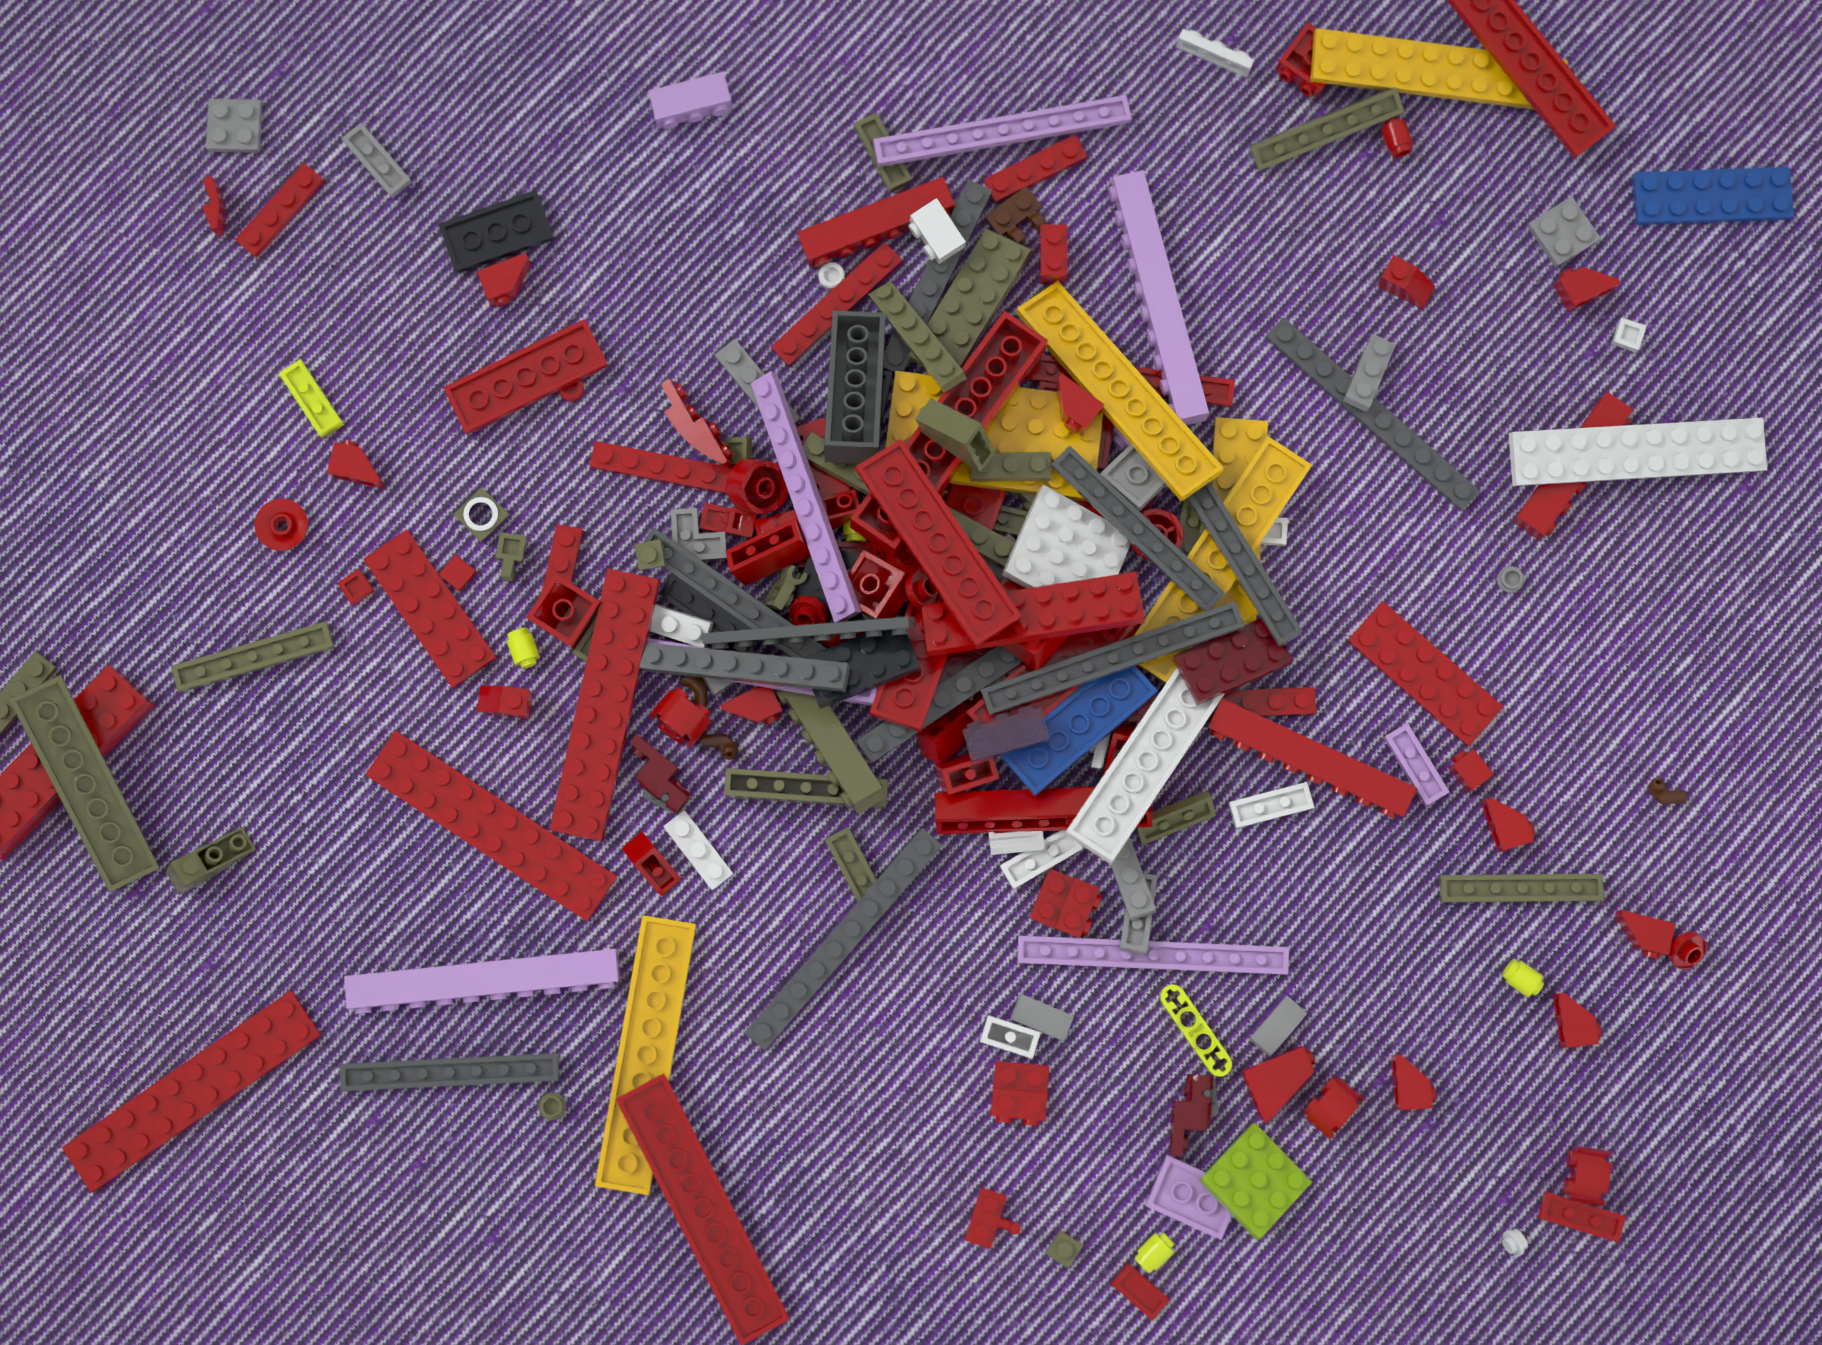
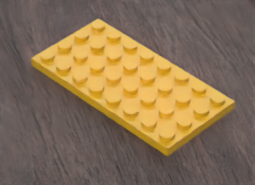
(1025, 424)

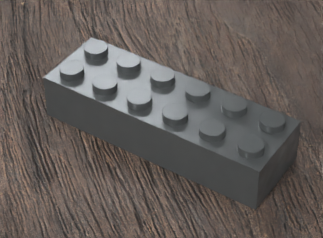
(854, 386)

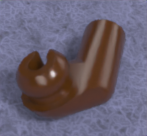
(698, 686)
(722, 743)
(1664, 795)

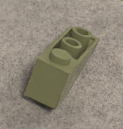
(209, 860)

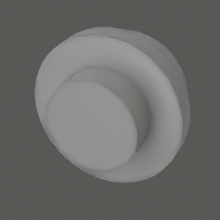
(1510, 579)

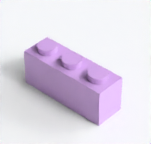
(690, 100)

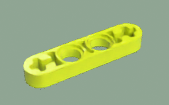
(1199, 1027)

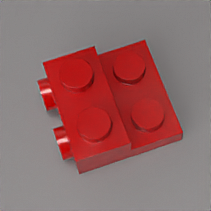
(1297, 63)
(1065, 904)
(1019, 1092)

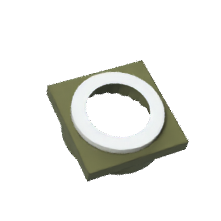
(483, 531)

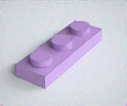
(1416, 764)

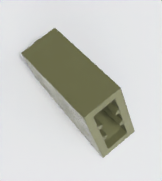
(956, 434)

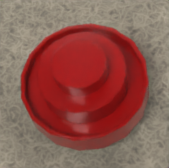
(920, 590)
(808, 611)
(1687, 950)

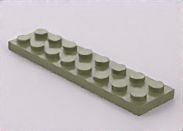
(84, 783)

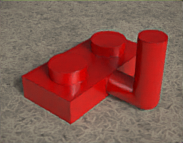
(987, 1218)

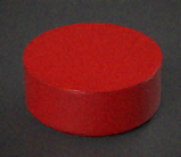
(573, 392)

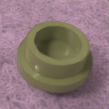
(552, 1106)

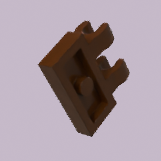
(1013, 212)

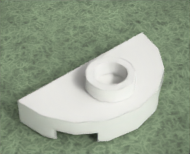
(1100, 752)

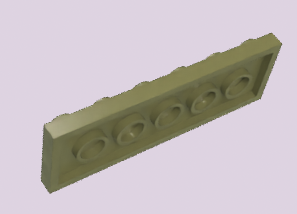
(977, 294)

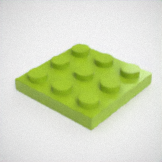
(1255, 1181)

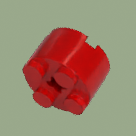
(756, 486)
(681, 718)
(1334, 1107)
(1588, 1175)

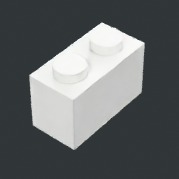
(936, 231)
(1010, 1037)

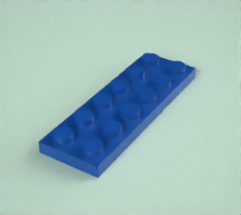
(1712, 196)
(1080, 725)

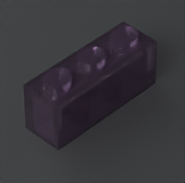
(1006, 734)

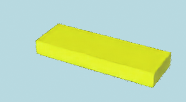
(311, 398)

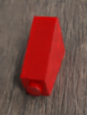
(1277, 1080)

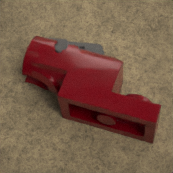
(658, 780)
(1194, 1112)

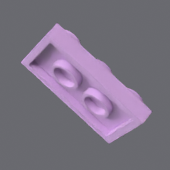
(1184, 1198)

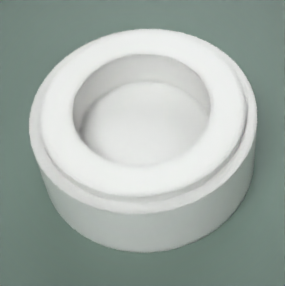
(831, 275)

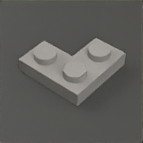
(687, 534)

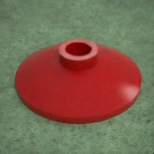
(272, 515)

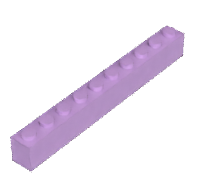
(1159, 297)
(482, 979)

